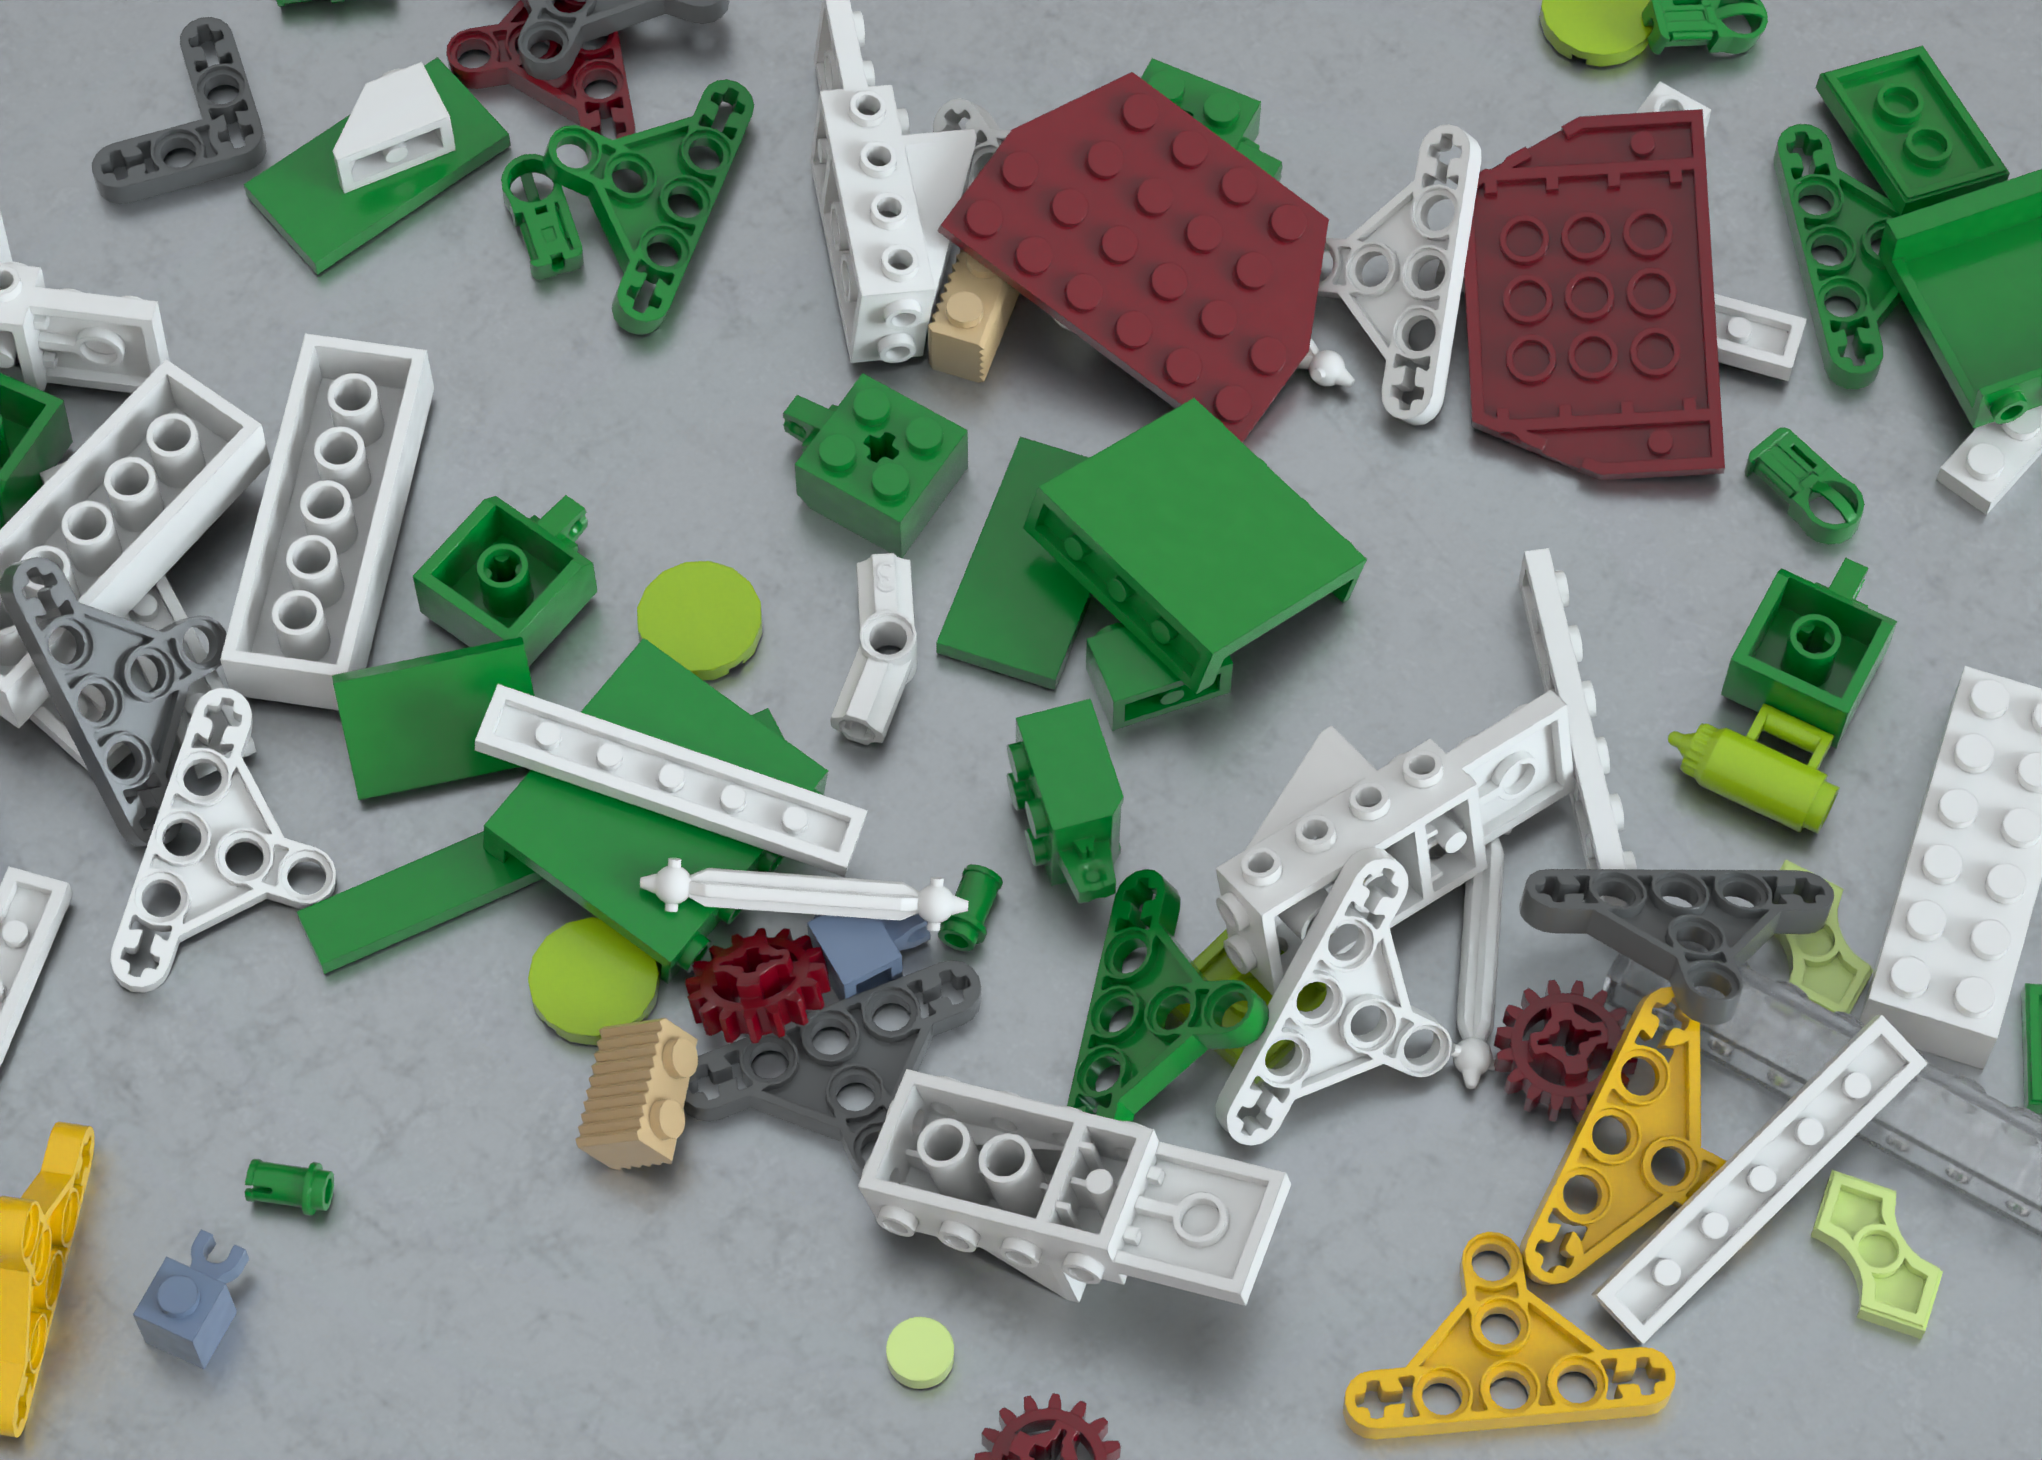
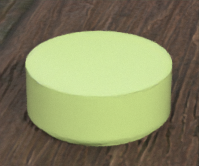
(920, 1352)

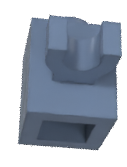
(864, 950)
(191, 1306)

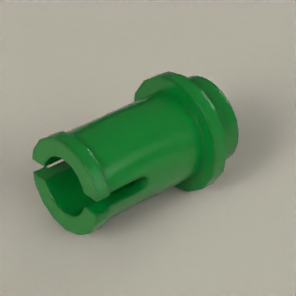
(966, 929)
(290, 1185)

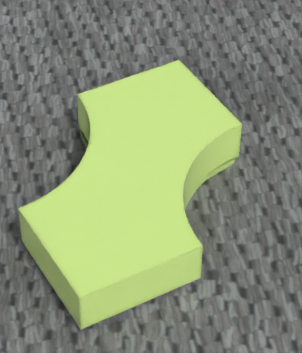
(1824, 962)
(1891, 1279)

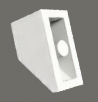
(392, 128)

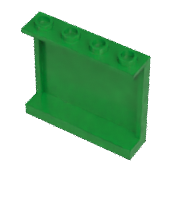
(1976, 292)
(1191, 541)
(603, 846)

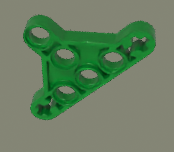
(645, 217)
(1850, 226)
(1168, 977)

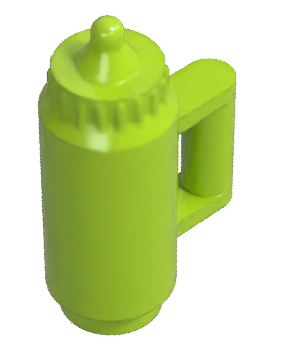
(1759, 775)

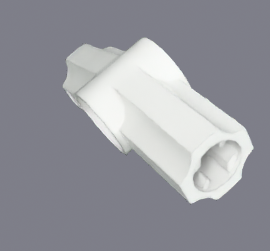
(877, 678)

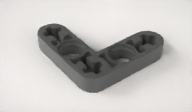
(206, 137)

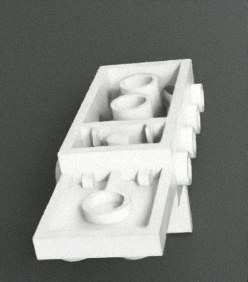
(880, 196)
(74, 334)
(1410, 808)
(1068, 1192)

